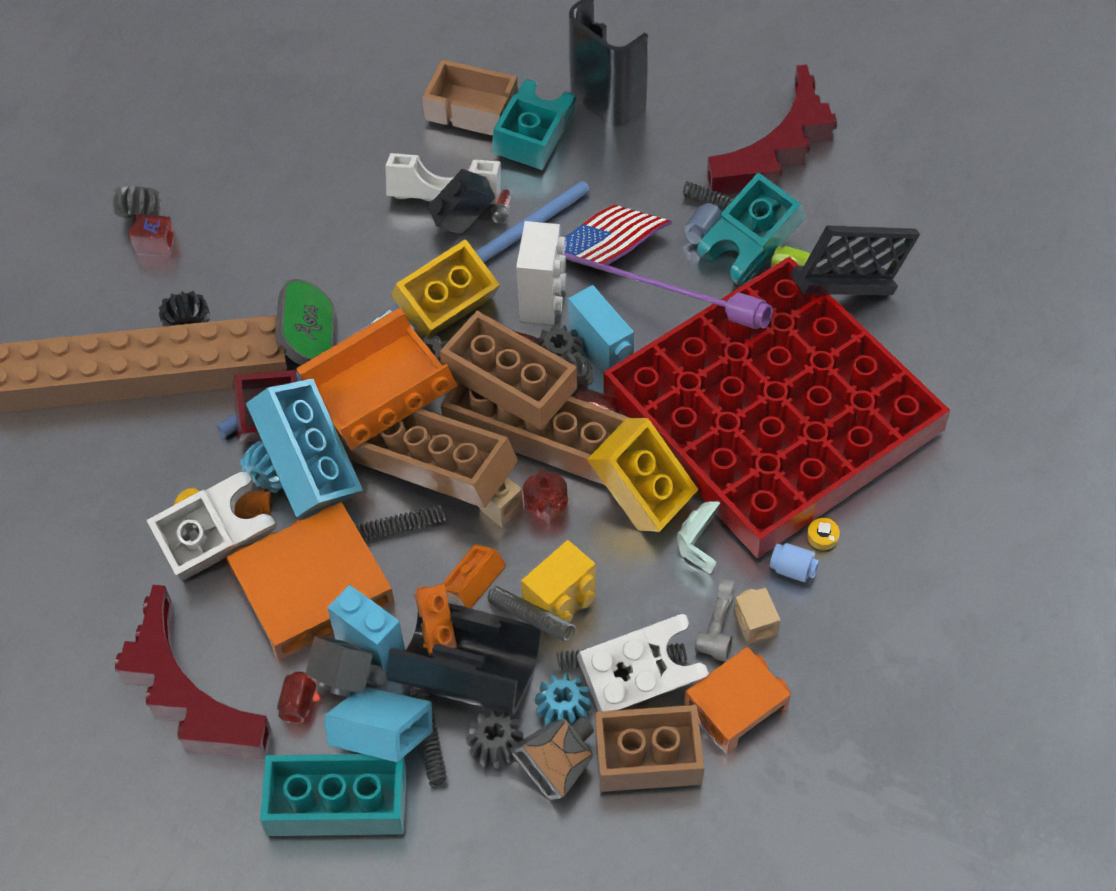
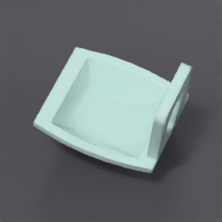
(692, 530)

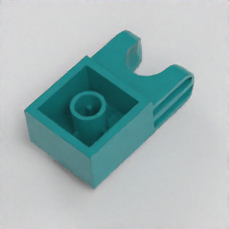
(532, 125)
(753, 226)

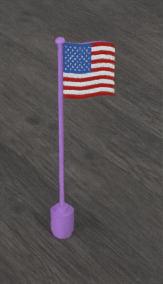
(619, 231)

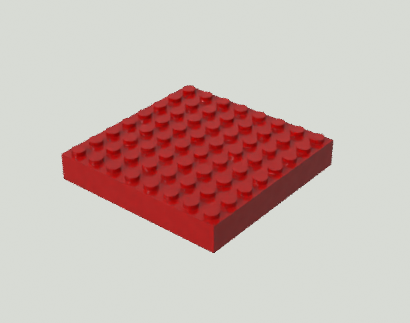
(780, 413)

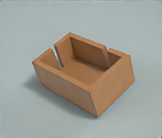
(468, 96)

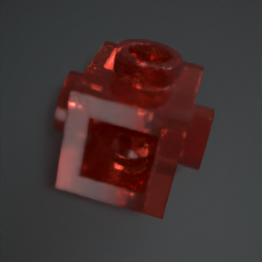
(545, 495)

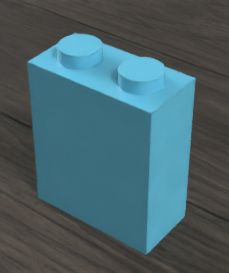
(602, 329)
(365, 625)
(379, 724)

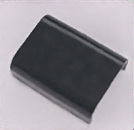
(605, 76)
(486, 667)

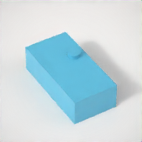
(304, 446)

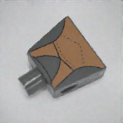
(555, 755)

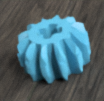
(260, 467)
(559, 692)

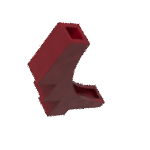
(783, 147)
(204, 723)

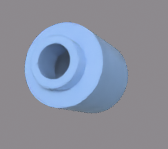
(794, 562)

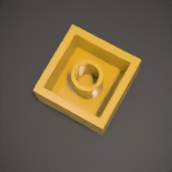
(561, 582)

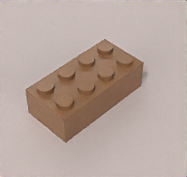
(509, 369)

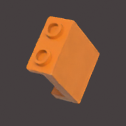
(737, 697)

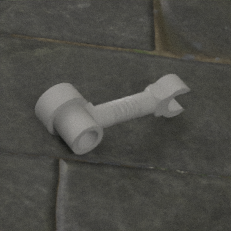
(713, 641)

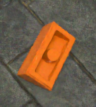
(473, 575)

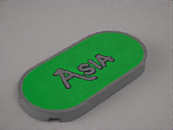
(304, 320)

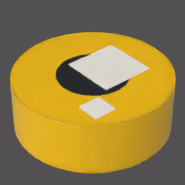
(823, 534)

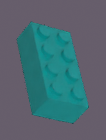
(333, 795)

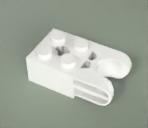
(213, 517)
(647, 663)

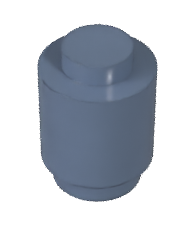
(701, 222)

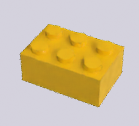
(445, 290)
(642, 474)

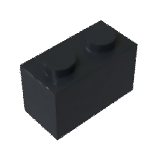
(461, 201)

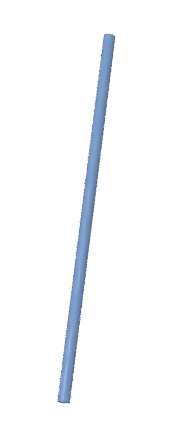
(485, 253)

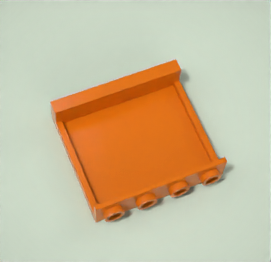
(377, 378)
(301, 572)

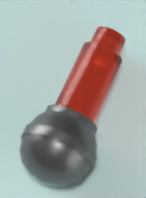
(500, 213)

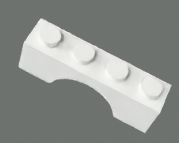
(410, 179)

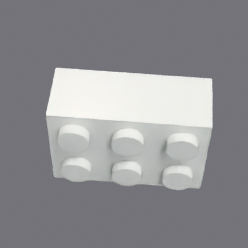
(541, 273)

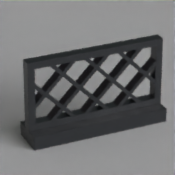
(852, 278)

